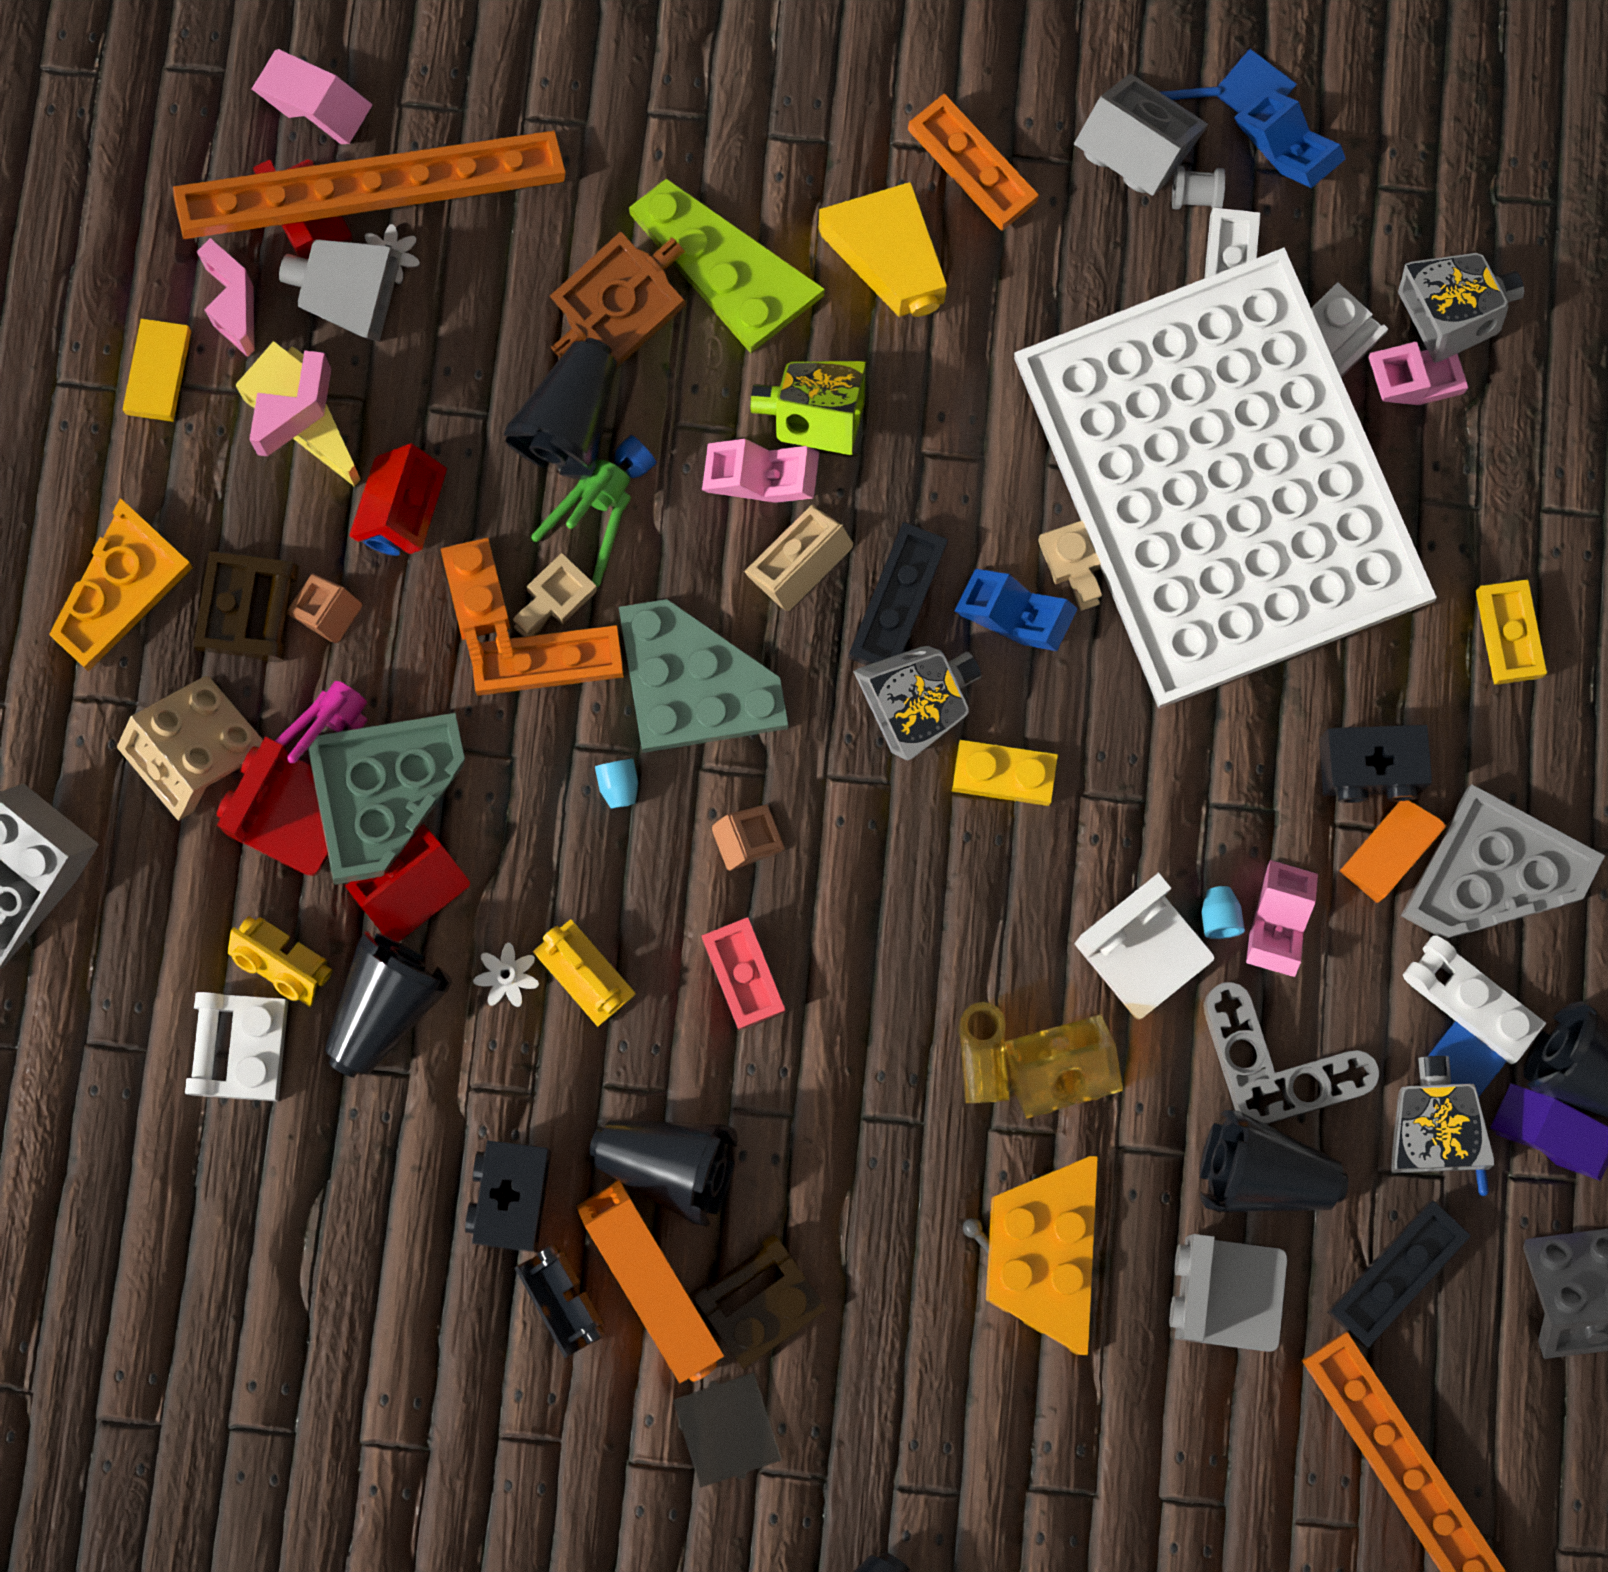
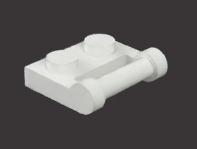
(253, 1051)

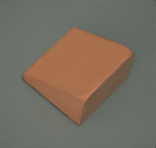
(324, 608)
(747, 837)

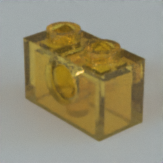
(1063, 1066)

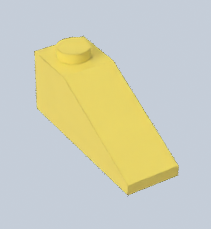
(279, 374)

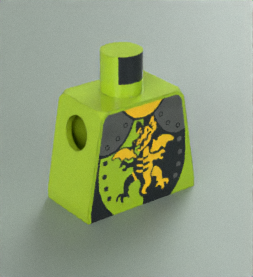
(816, 404)

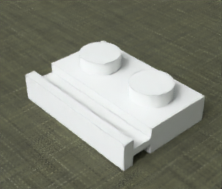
(1346, 327)

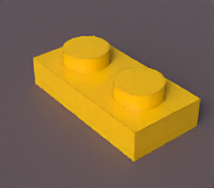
(1511, 632)
(1004, 772)

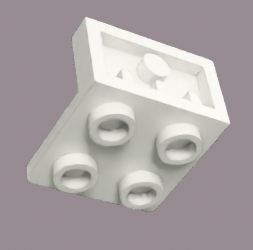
(1144, 948)

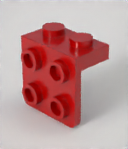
(276, 809)

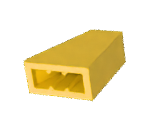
(888, 248)

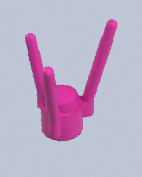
(335, 708)

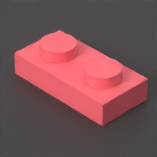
(743, 973)

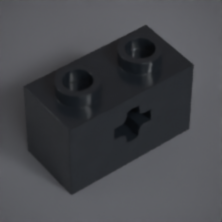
(1399, 748)
(528, 1172)

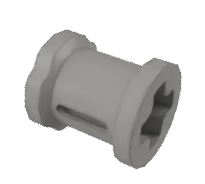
(1198, 188)

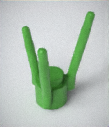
(600, 491)

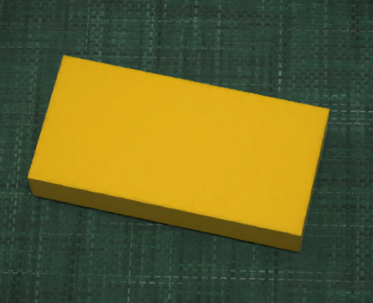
(157, 370)

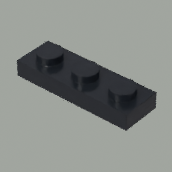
(898, 595)
(1398, 1274)

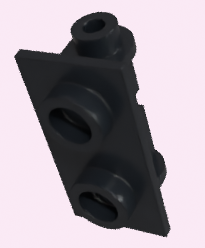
(566, 1314)

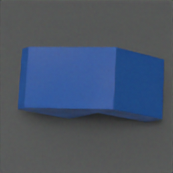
(1282, 135)
(1014, 612)

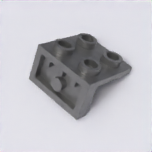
(1573, 1291)

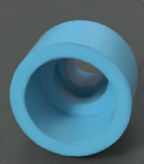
(618, 782)
(1222, 914)

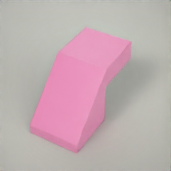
(311, 92)
(234, 307)
(1413, 377)
(284, 417)
(756, 473)
(1281, 918)

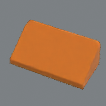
(1392, 849)

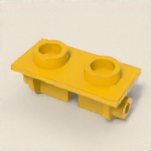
(258, 949)
(583, 972)

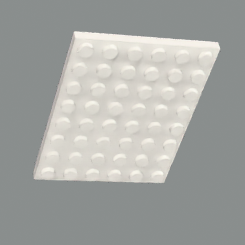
(1223, 478)

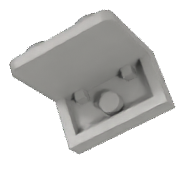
(1229, 1293)

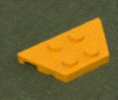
(1045, 1252)

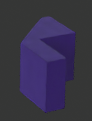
(1555, 1129)

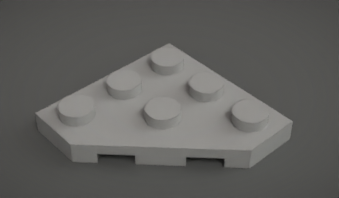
(1497, 869)

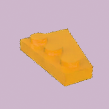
(121, 584)

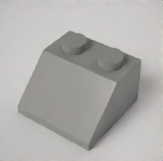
(1139, 134)

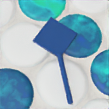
(1242, 84)
(1469, 1064)

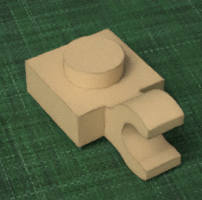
(1073, 558)
(556, 592)

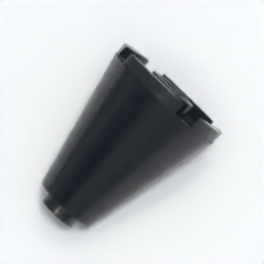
(567, 411)
(380, 1003)
(1572, 1060)
(669, 1162)
(1266, 1170)

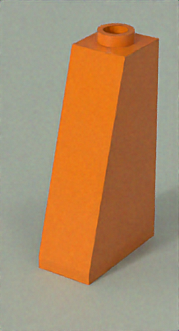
(650, 1283)

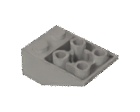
(38, 863)

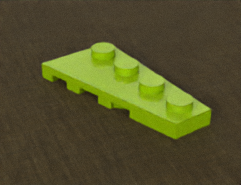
(729, 270)

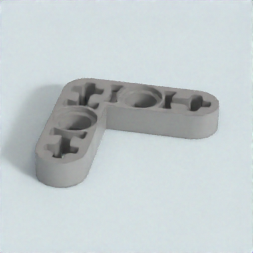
(1262, 1073)

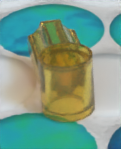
(984, 1060)

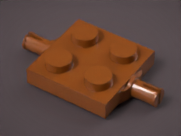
(619, 297)

